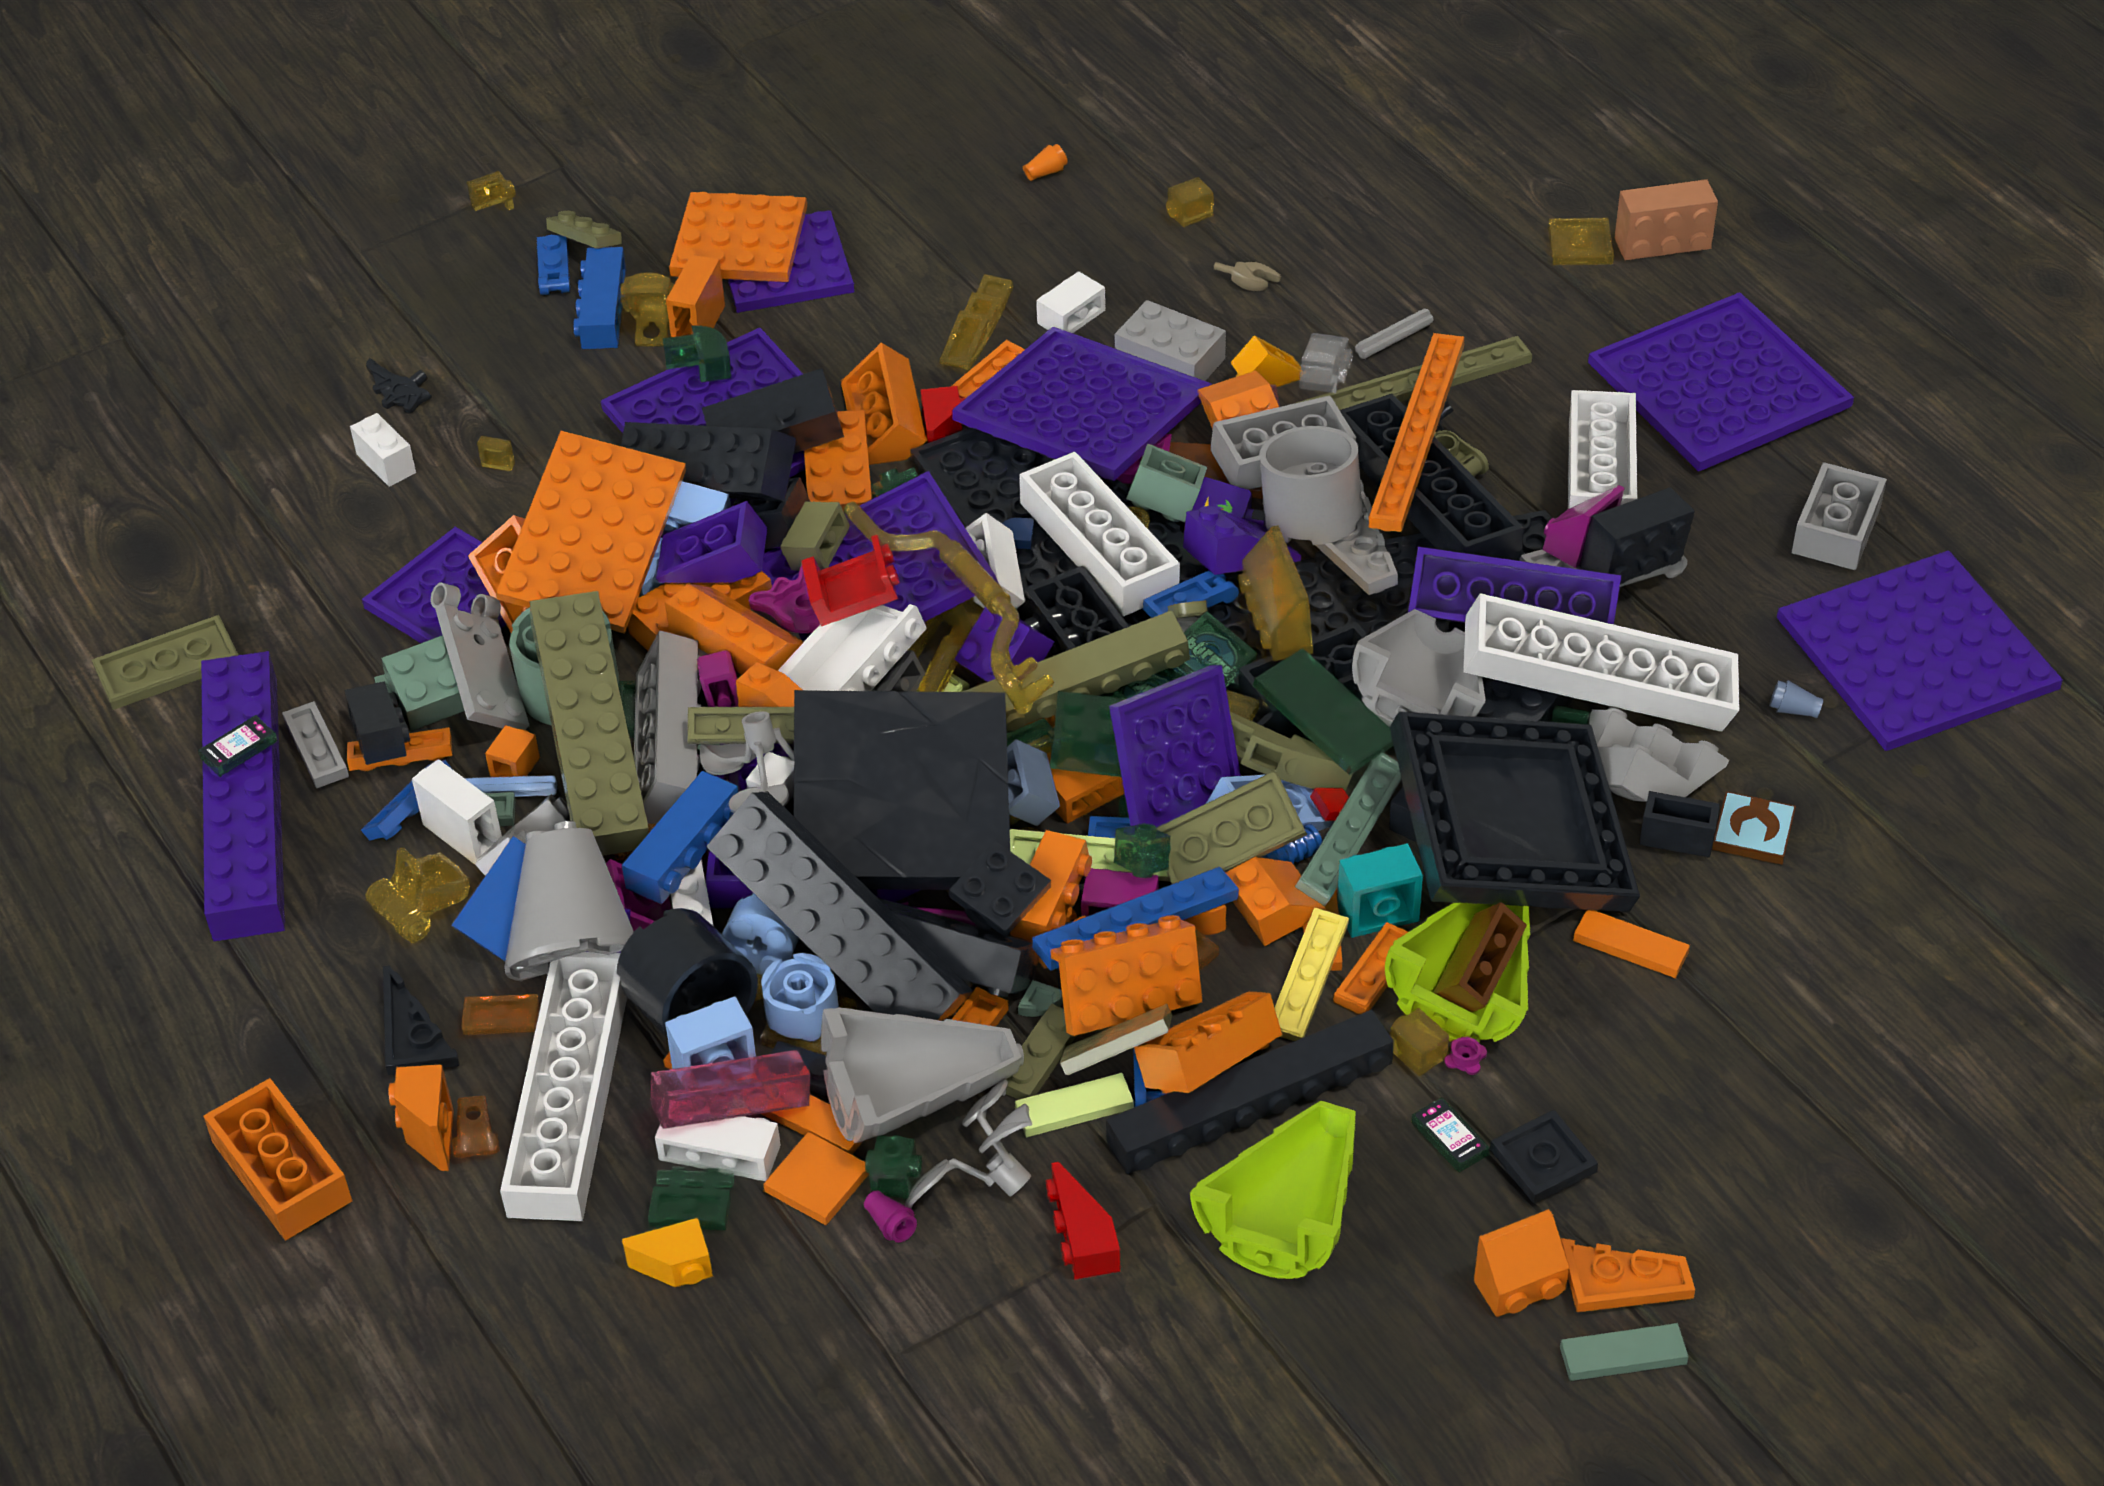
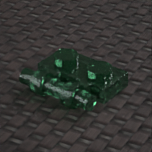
(679, 1204)

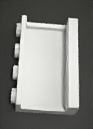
(854, 650)

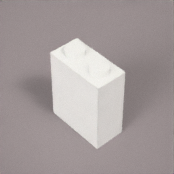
(456, 810)

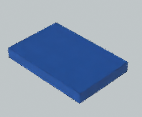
(491, 907)

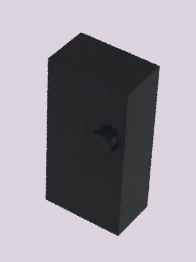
(793, 407)

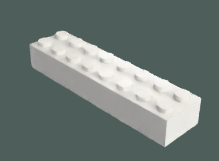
(1601, 662)
(565, 1090)

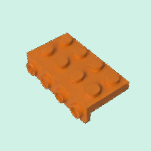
(1128, 973)

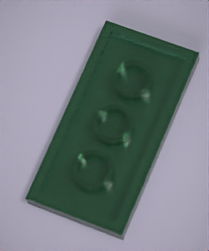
(1325, 711)

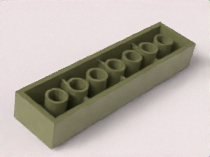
(588, 720)

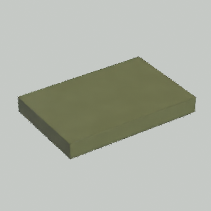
(1116, 1039)

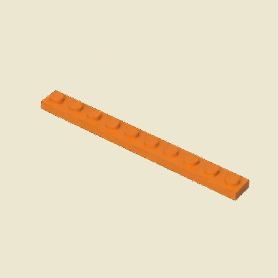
(1416, 433)

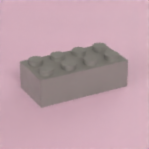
(1239, 439)

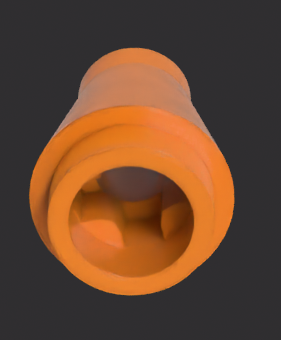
(1048, 161)

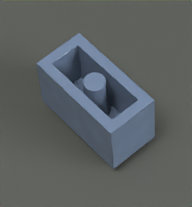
(1030, 783)

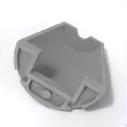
(1415, 670)
(563, 903)

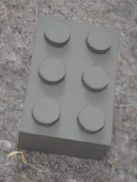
(1172, 340)
(1839, 516)

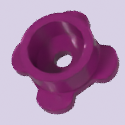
(1466, 1047)

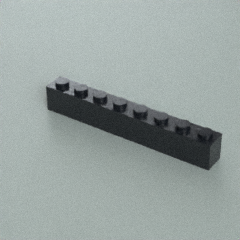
(1249, 1092)

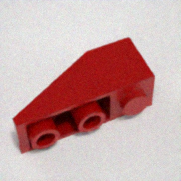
(1087, 1228)

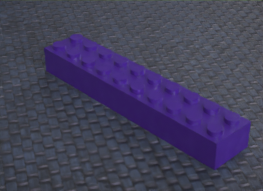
(242, 805)

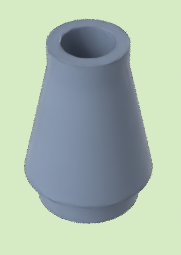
(1795, 700)

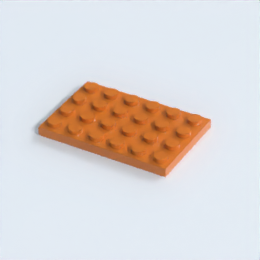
(592, 526)

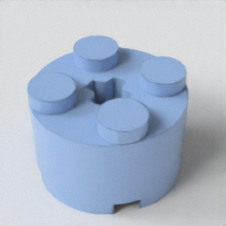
(759, 933)
(797, 994)

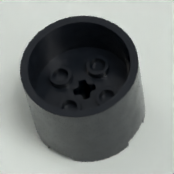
(683, 967)

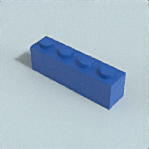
(600, 297)
(679, 838)

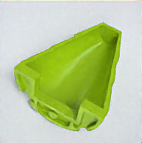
(1423, 954)
(1284, 1196)

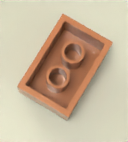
(1665, 219)

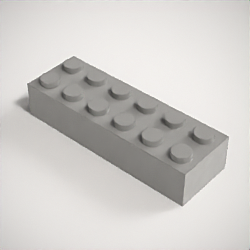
(662, 697)

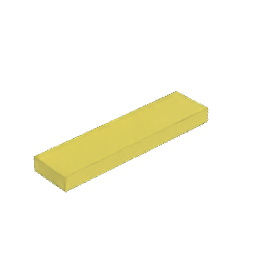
(1309, 972)

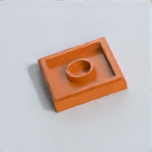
(816, 1178)

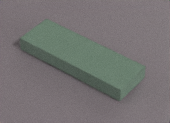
(1623, 1352)

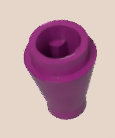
(891, 1217)

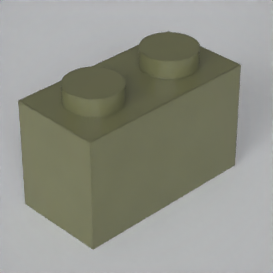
(815, 533)

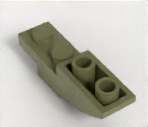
(1293, 758)

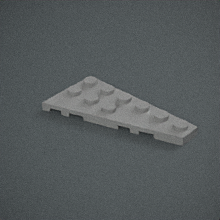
(1364, 554)

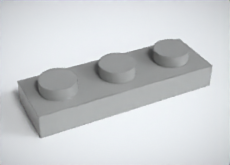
(315, 744)

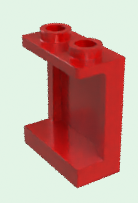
(852, 584)

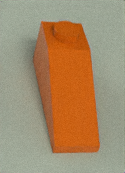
(765, 688)

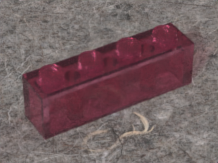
(730, 1089)

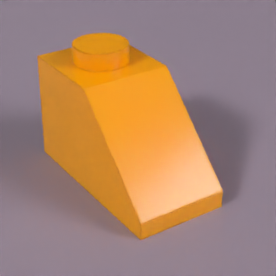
(1269, 361)
(670, 1254)

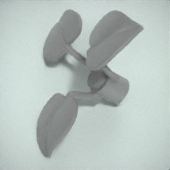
(731, 757)
(1003, 1166)

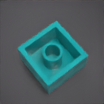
(1379, 889)

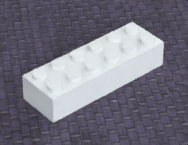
(1601, 445)
(1098, 531)

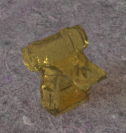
(646, 300)
(417, 892)

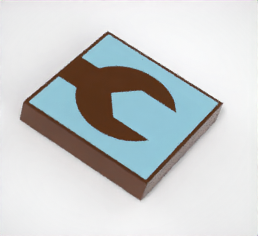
(1754, 827)

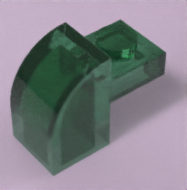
(703, 348)

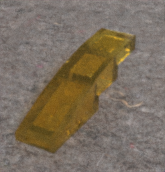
(977, 322)

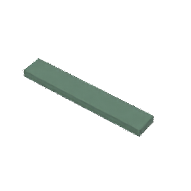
(1350, 828)

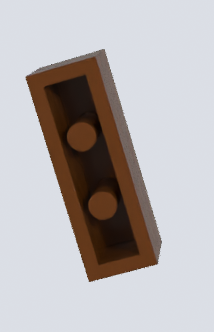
(1481, 957)

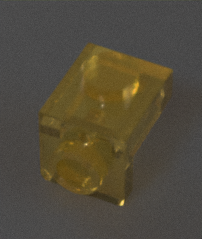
(490, 191)

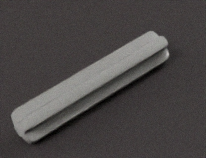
(1394, 333)

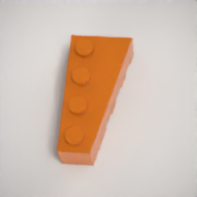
(1208, 1043)

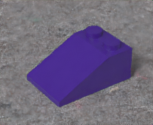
(1222, 539)
(714, 548)

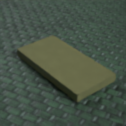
(162, 662)
(1232, 829)

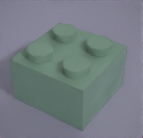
(1166, 483)
(423, 683)

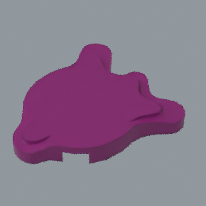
(787, 604)

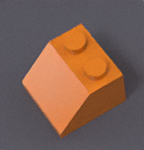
(1237, 397)
(1270, 897)
(424, 1111)
(1521, 1264)

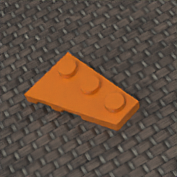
(1622, 1279)

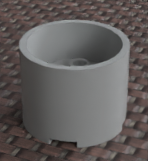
(1311, 484)

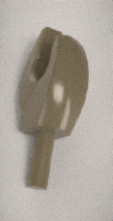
(1250, 275)

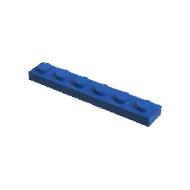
(1179, 899)

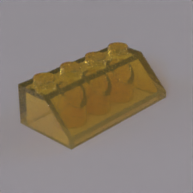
(1276, 597)

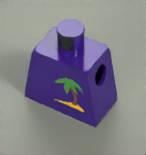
(1229, 499)

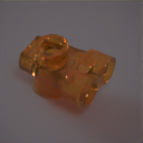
(474, 1136)

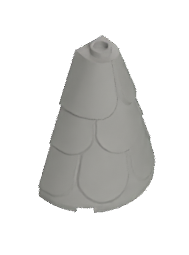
(906, 1066)

